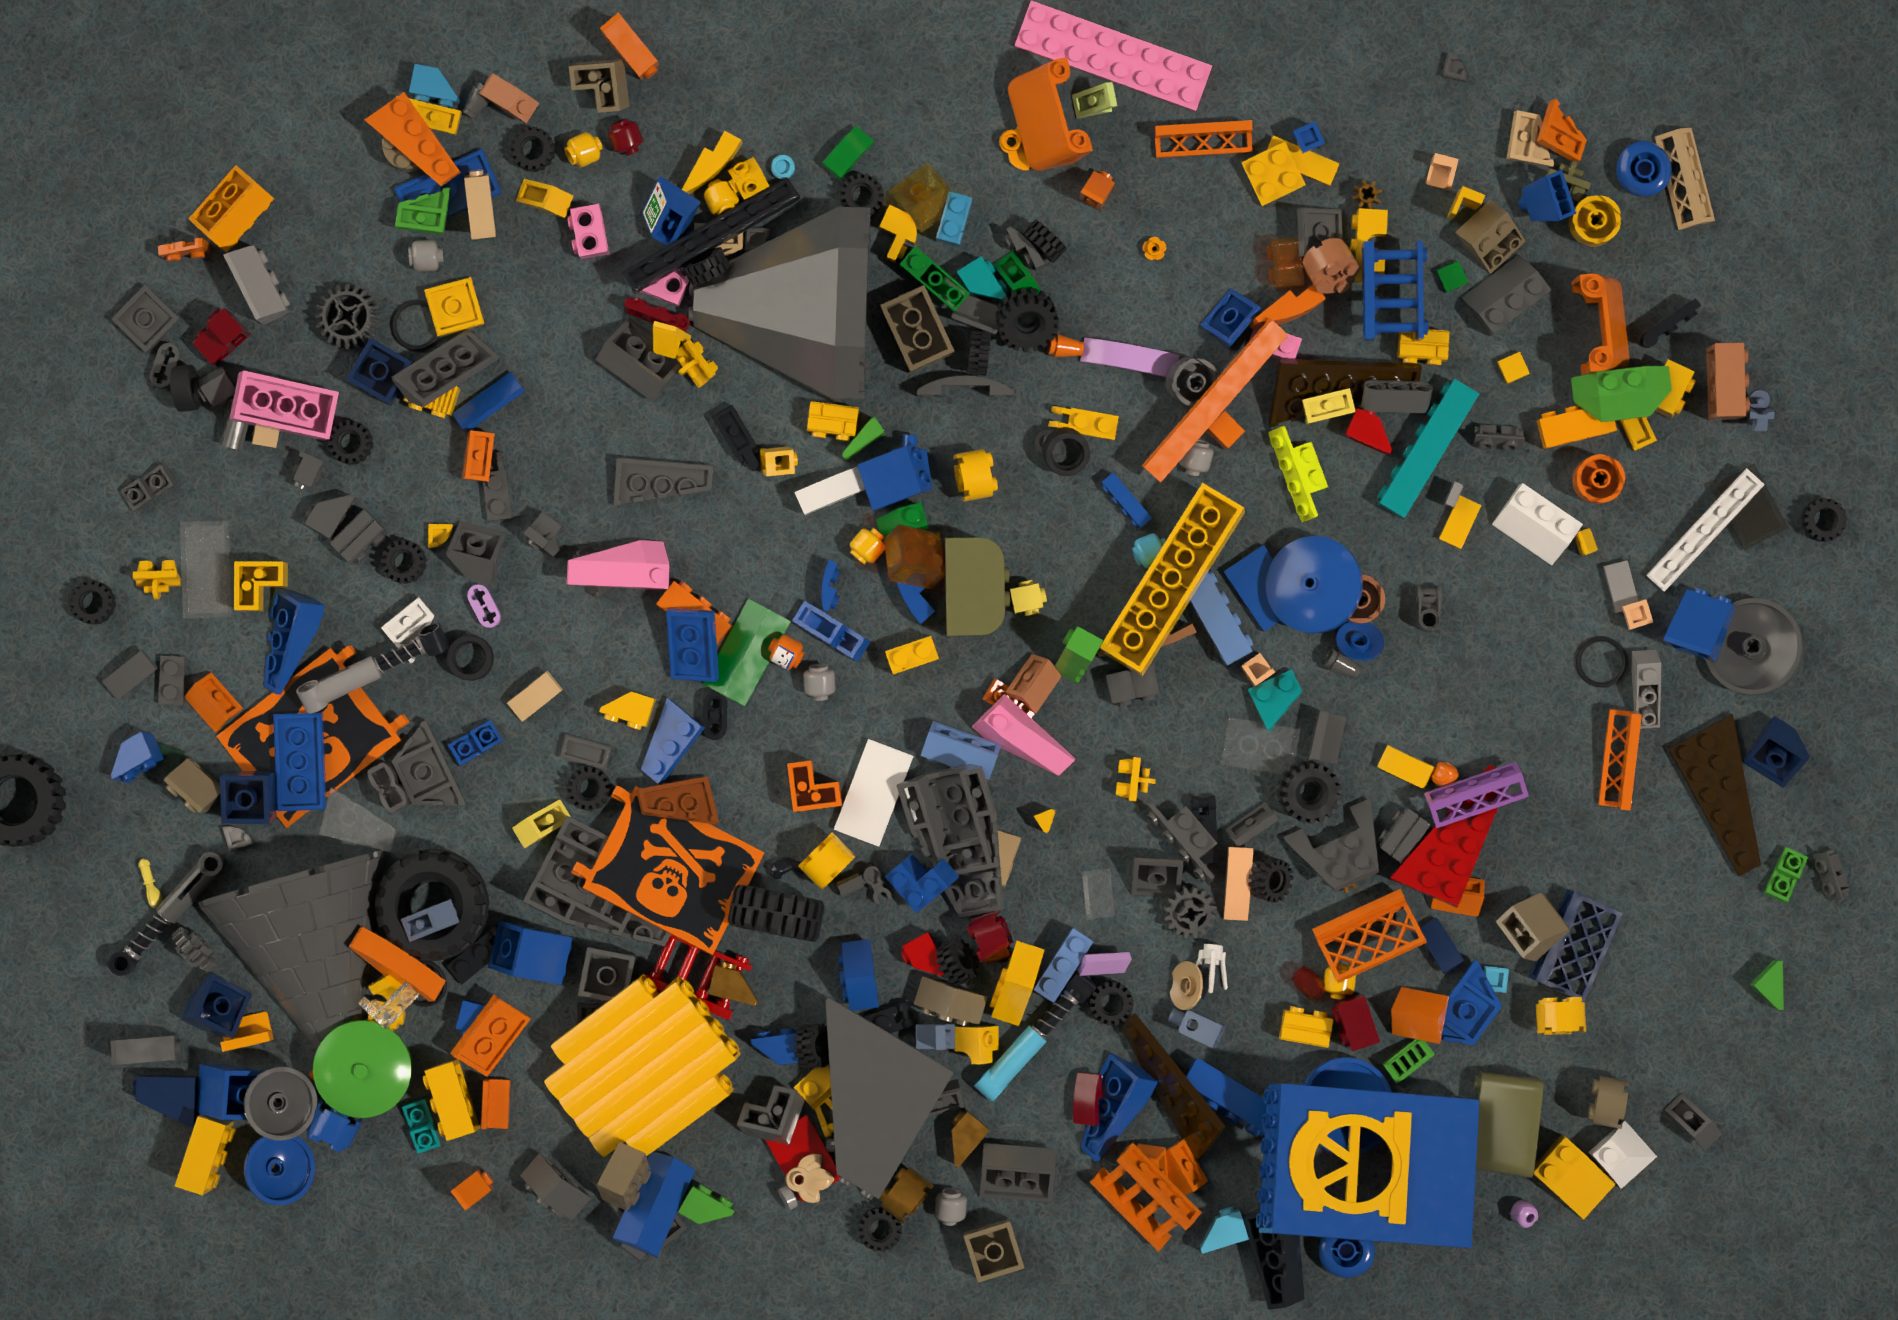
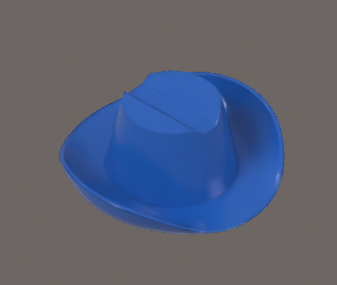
(1643, 169)
(1346, 1257)

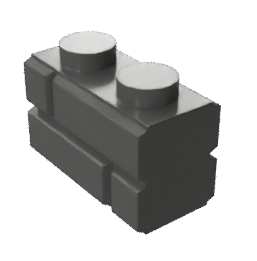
(359, 537)
(1402, 835)

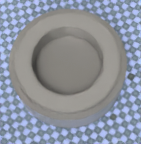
(787, 1197)

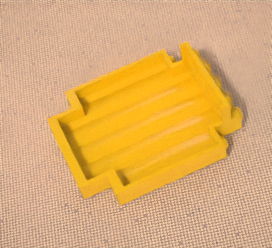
(642, 1066)

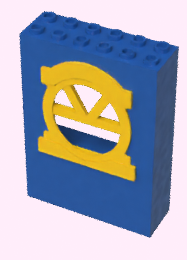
(1430, 1176)

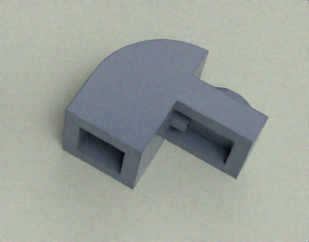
(935, 1036)

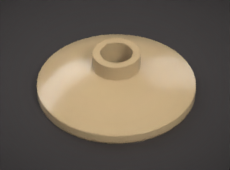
(1186, 985)

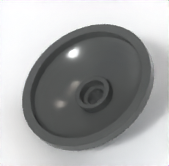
(296, 1105)

